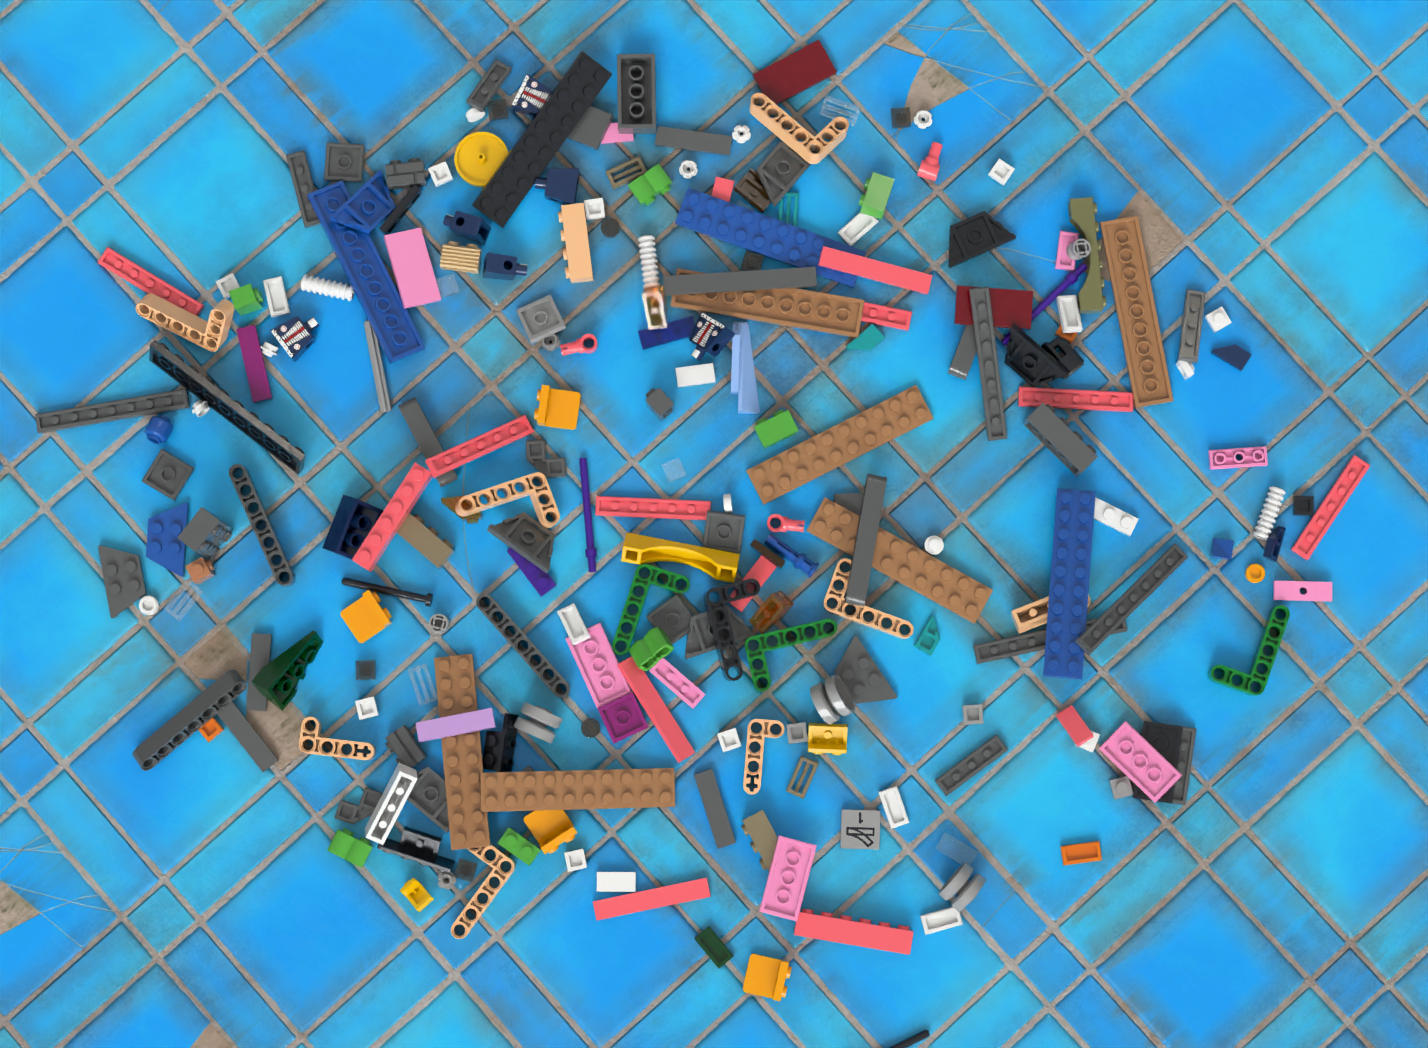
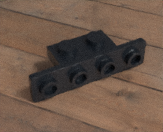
(500, 746)
(419, 848)

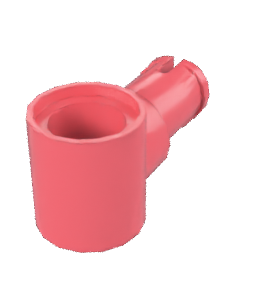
(930, 165)
(578, 345)
(786, 524)

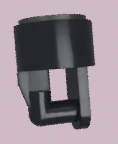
(1071, 359)

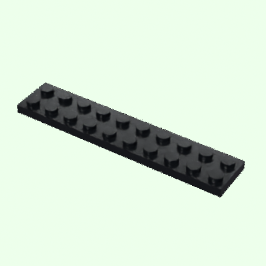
(541, 139)
(225, 406)

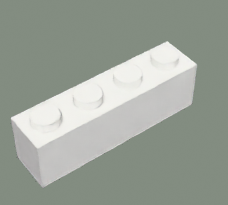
(391, 803)

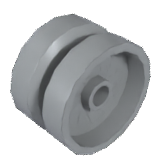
(832, 699)
(538, 722)
(960, 885)

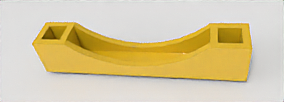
(645, 549)

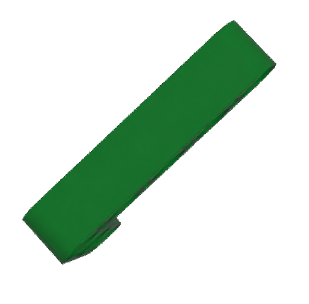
(640, 601)
(782, 643)
(1259, 657)

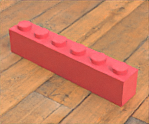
(392, 517)
(853, 932)

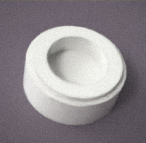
(474, 115)
(727, 503)
(148, 605)

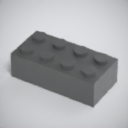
(636, 93)
(1060, 439)
(205, 533)

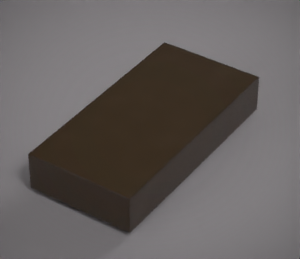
(768, 554)

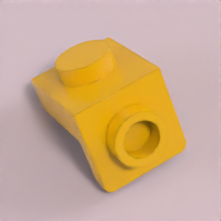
(416, 894)

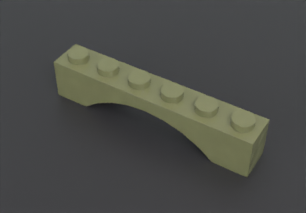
(1082, 217)

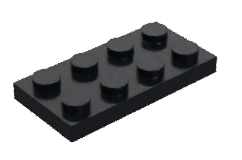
(1167, 742)

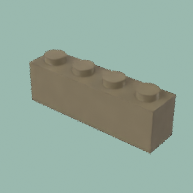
(426, 540)
(763, 837)

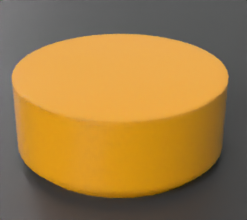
(1254, 573)

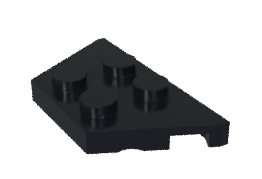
(975, 237)
(1031, 360)

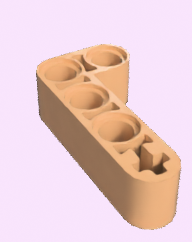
(338, 745)
(758, 757)

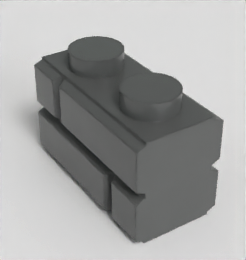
(405, 174)
(659, 403)
(405, 747)

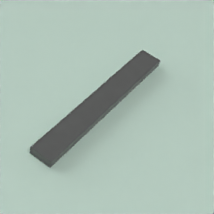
(740, 281)
(988, 363)
(112, 411)
(1131, 599)
(1021, 644)

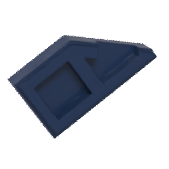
(1233, 356)
(1274, 544)

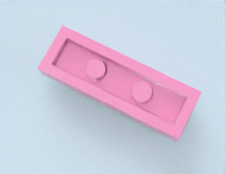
(677, 683)

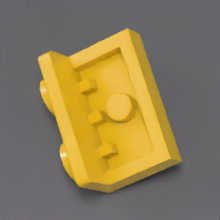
(827, 738)

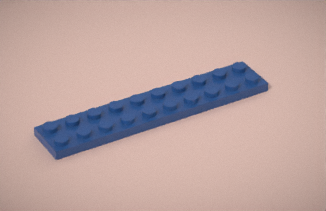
(760, 234)
(367, 277)
(1069, 583)

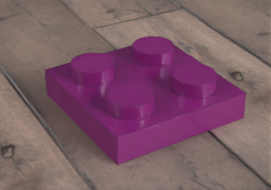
(623, 718)

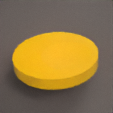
(479, 157)

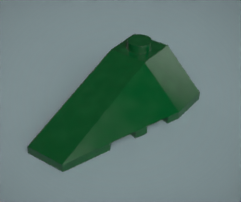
(281, 675)

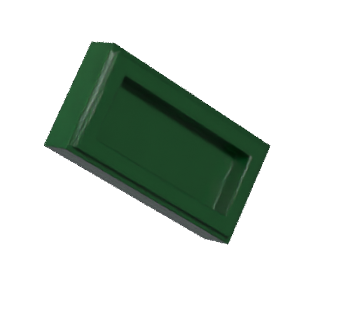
(713, 947)

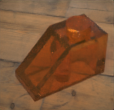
(655, 307)
(450, 503)
(771, 611)

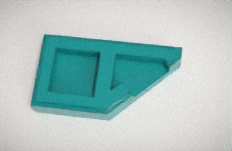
(867, 339)
(929, 637)

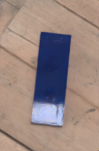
(675, 331)

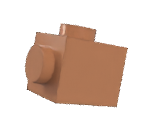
(200, 570)

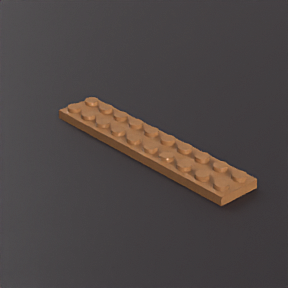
(780, 306)
(1136, 312)
(839, 444)
(904, 563)
(461, 754)
(577, 789)

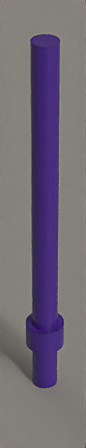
(1070, 278)
(590, 552)

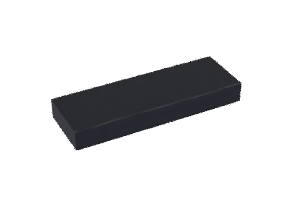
(400, 210)

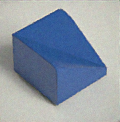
(1222, 549)

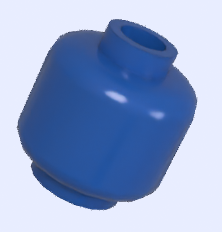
(158, 429)

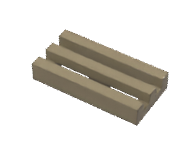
(625, 173)
(795, 792)

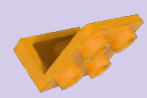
(557, 408)
(366, 616)
(550, 828)
(766, 977)

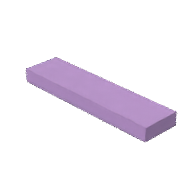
(455, 725)

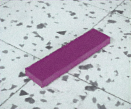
(254, 363)

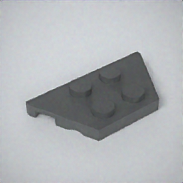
(781, 171)
(526, 538)
(122, 579)
(700, 635)
(862, 675)
(430, 797)

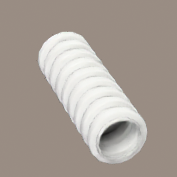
(648, 261)
(327, 287)
(1269, 512)

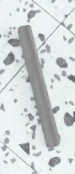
(378, 368)

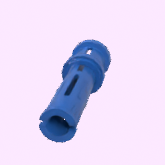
(799, 560)

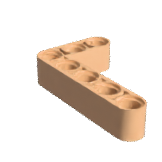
(796, 131)
(207, 334)
(511, 494)
(860, 610)
(484, 888)

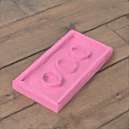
(412, 268)
(599, 667)
(1140, 762)
(787, 878)

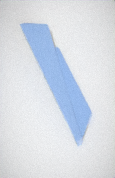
(742, 372)

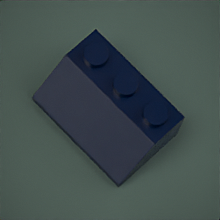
(350, 526)

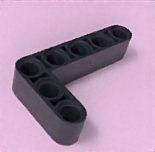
(716, 626)

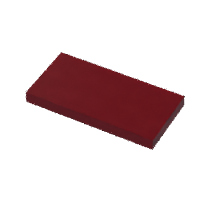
(795, 73)
(1007, 307)

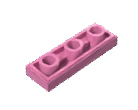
(1227, 458)
(1313, 591)

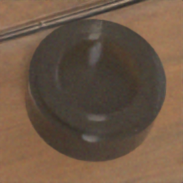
(610, 228)
(590, 728)

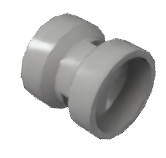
(1074, 249)
(439, 623)

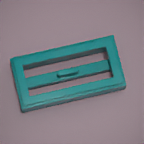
(789, 195)

